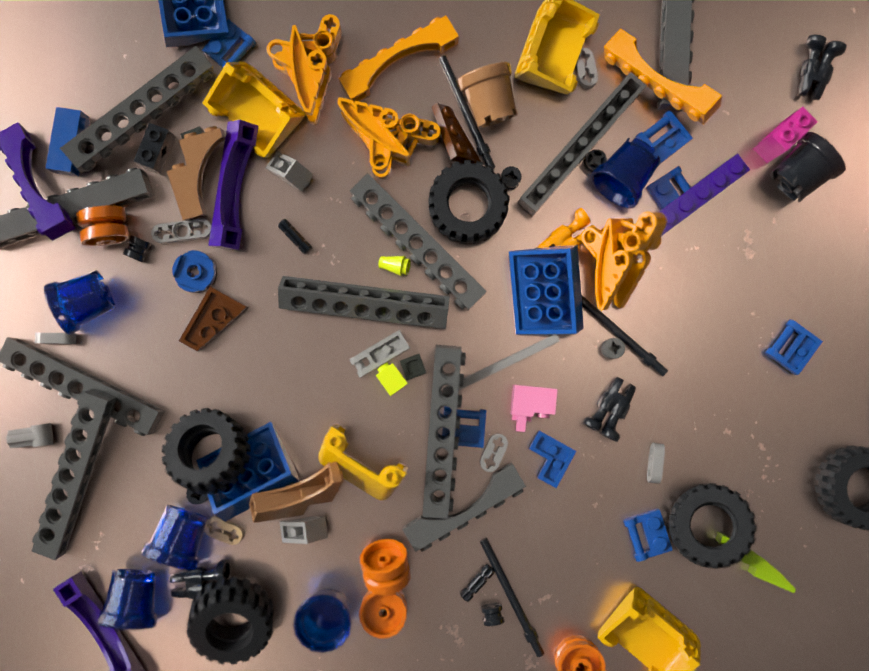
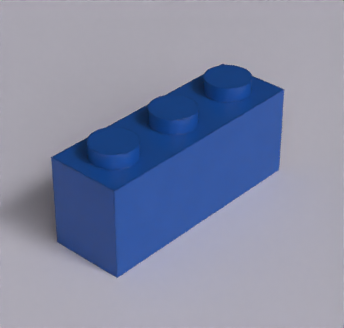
(65, 127)

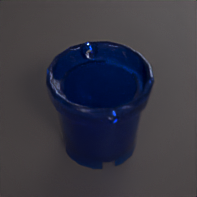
(626, 173)
(78, 300)
(176, 539)
(130, 601)
(323, 621)

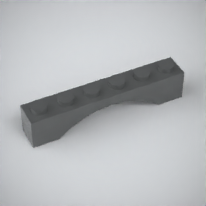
(425, 530)

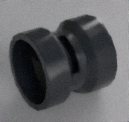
(136, 248)

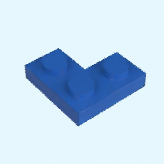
(557, 457)

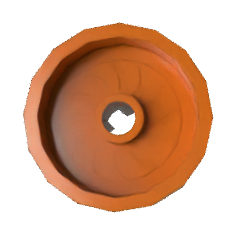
(102, 225)
(385, 567)
(384, 623)
(578, 650)

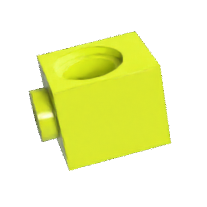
(391, 378)

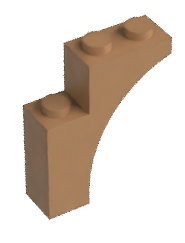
(187, 179)
(295, 498)

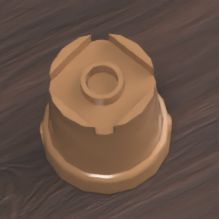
(489, 93)

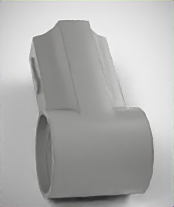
(35, 435)

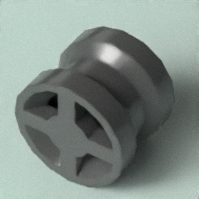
(609, 350)

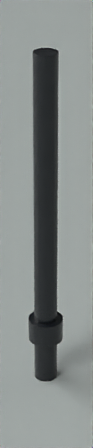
(482, 147)
(648, 358)
(530, 634)

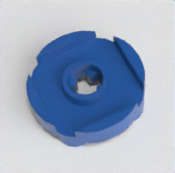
(188, 261)

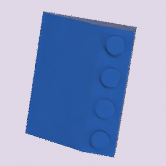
(192, 21)
(546, 290)
(266, 471)

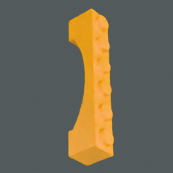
(435, 37)
(697, 102)

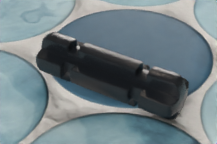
(294, 236)
(477, 583)

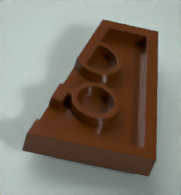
(454, 137)
(210, 318)

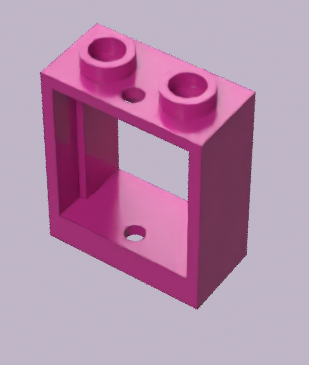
(785, 135)

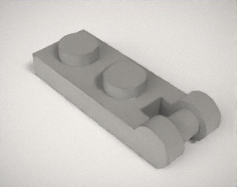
(380, 353)

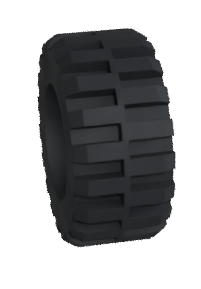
(473, 175)
(185, 437)
(834, 482)
(739, 512)
(225, 642)

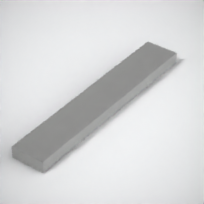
(505, 362)

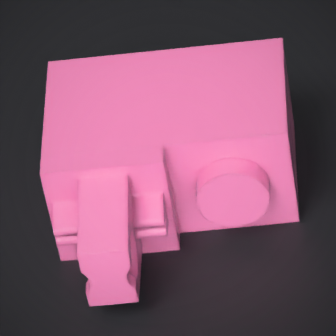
(531, 400)

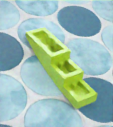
(760, 567)

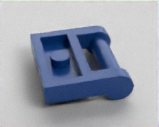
(222, 46)
(670, 141)
(663, 190)
(800, 350)
(468, 434)
(654, 533)

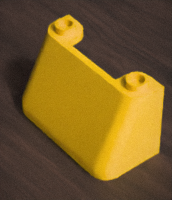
(556, 45)
(249, 96)
(377, 485)
(651, 634)

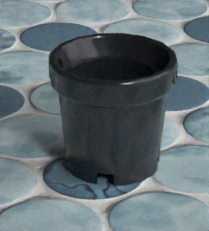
(808, 166)

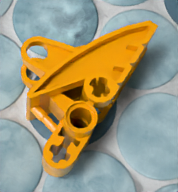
(306, 76)
(373, 129)
(617, 252)

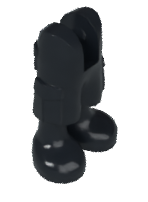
(815, 72)
(616, 404)
(197, 579)

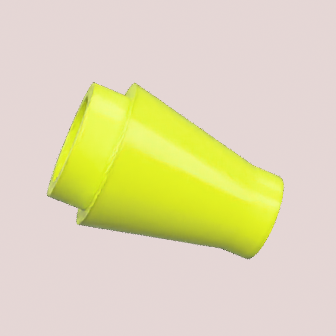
(396, 264)

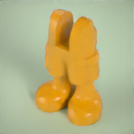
(562, 235)

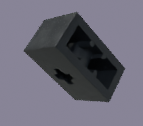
(154, 148)

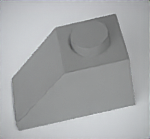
(289, 171)
(303, 530)

